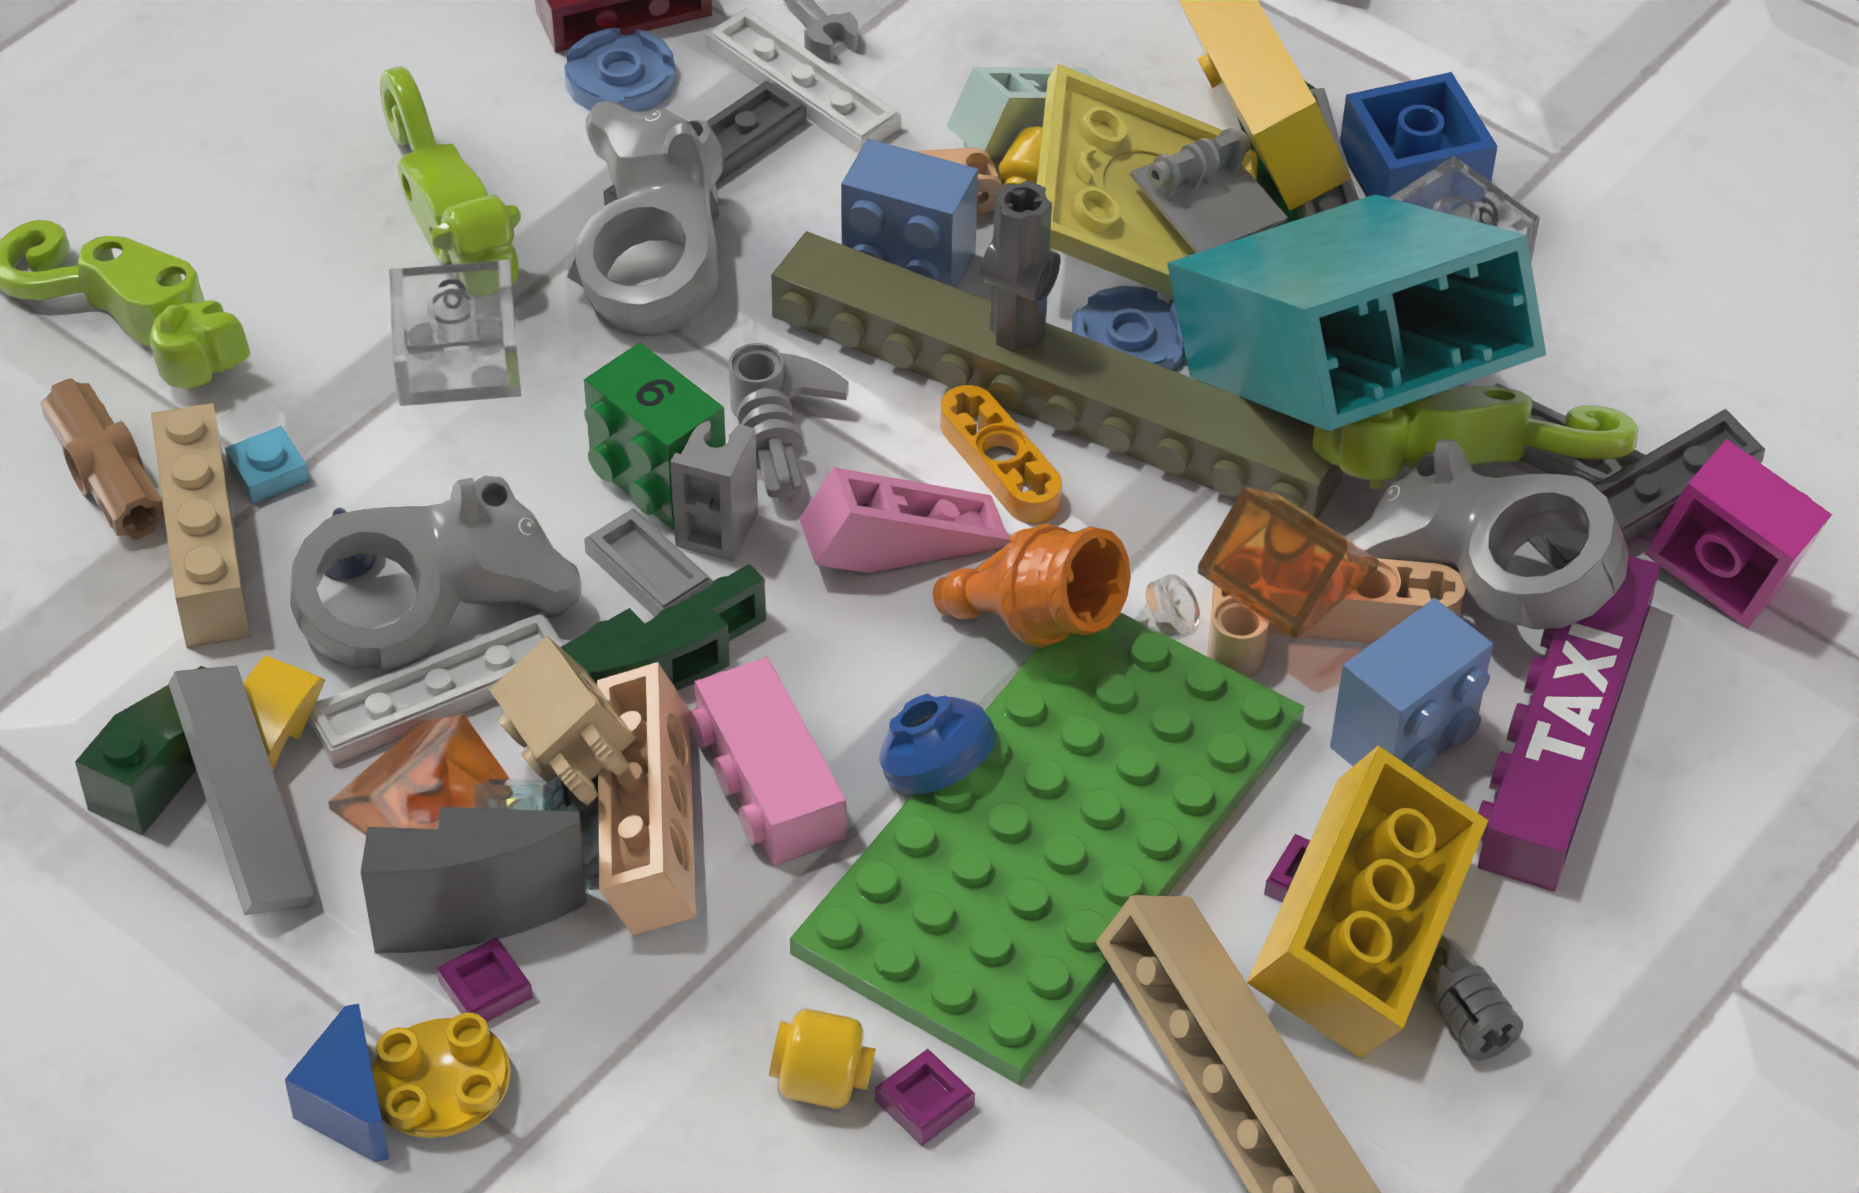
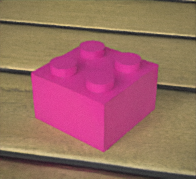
(1737, 533)

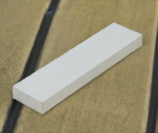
(829, 96)
(423, 691)

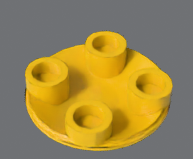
(440, 1075)

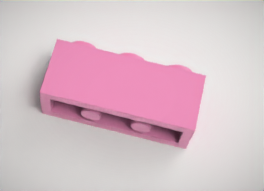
(768, 762)

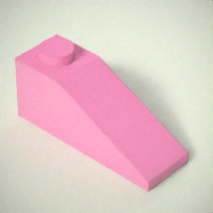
(894, 523)

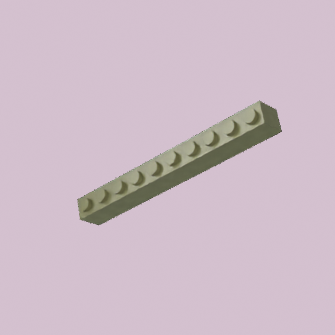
(1061, 382)

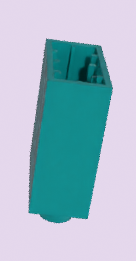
(1357, 310)

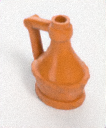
(1044, 584)

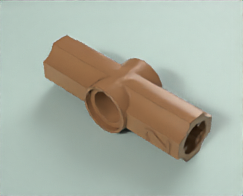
(103, 458)

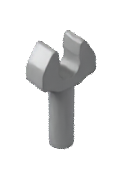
(825, 28)

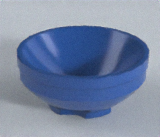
(935, 743)

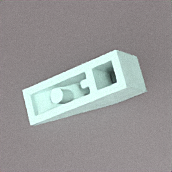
(1000, 105)

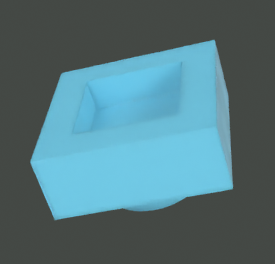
(267, 464)

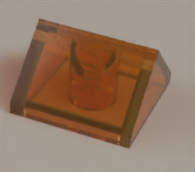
(1283, 561)
(418, 776)

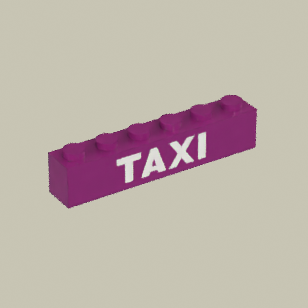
(1562, 734)

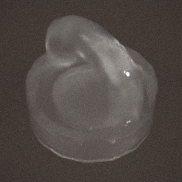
(1170, 608)

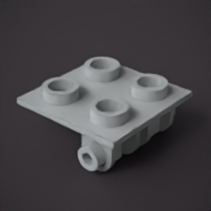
(1209, 191)

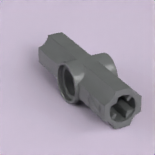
(1020, 265)

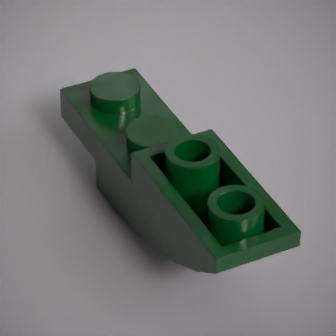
(684, 638)

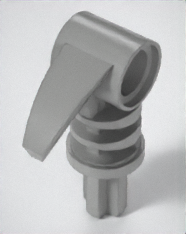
(760, 398)

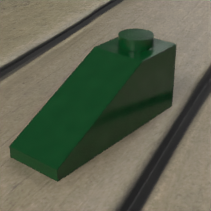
(137, 763)

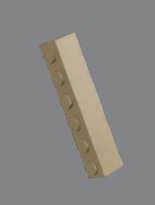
(1228, 1051)

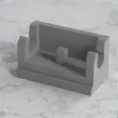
(715, 492)

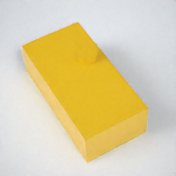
(1267, 96)
(1368, 903)

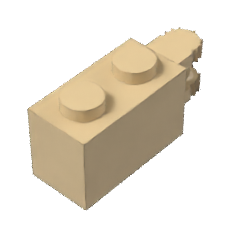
(562, 719)

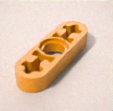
(1001, 477)

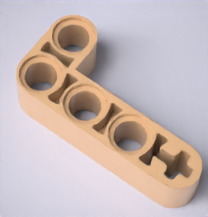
(1370, 611)

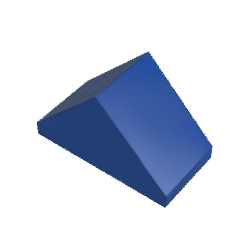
(336, 1088)

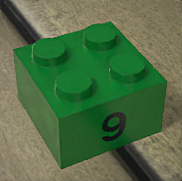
(638, 420)

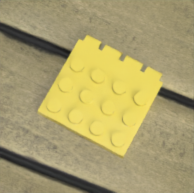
(1085, 163)

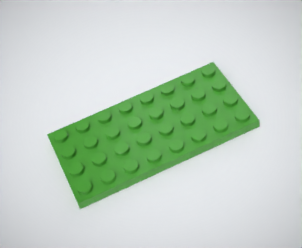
(993, 891)

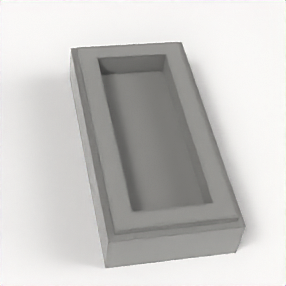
(645, 562)

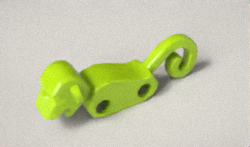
(442, 188)
(138, 289)
(1479, 424)

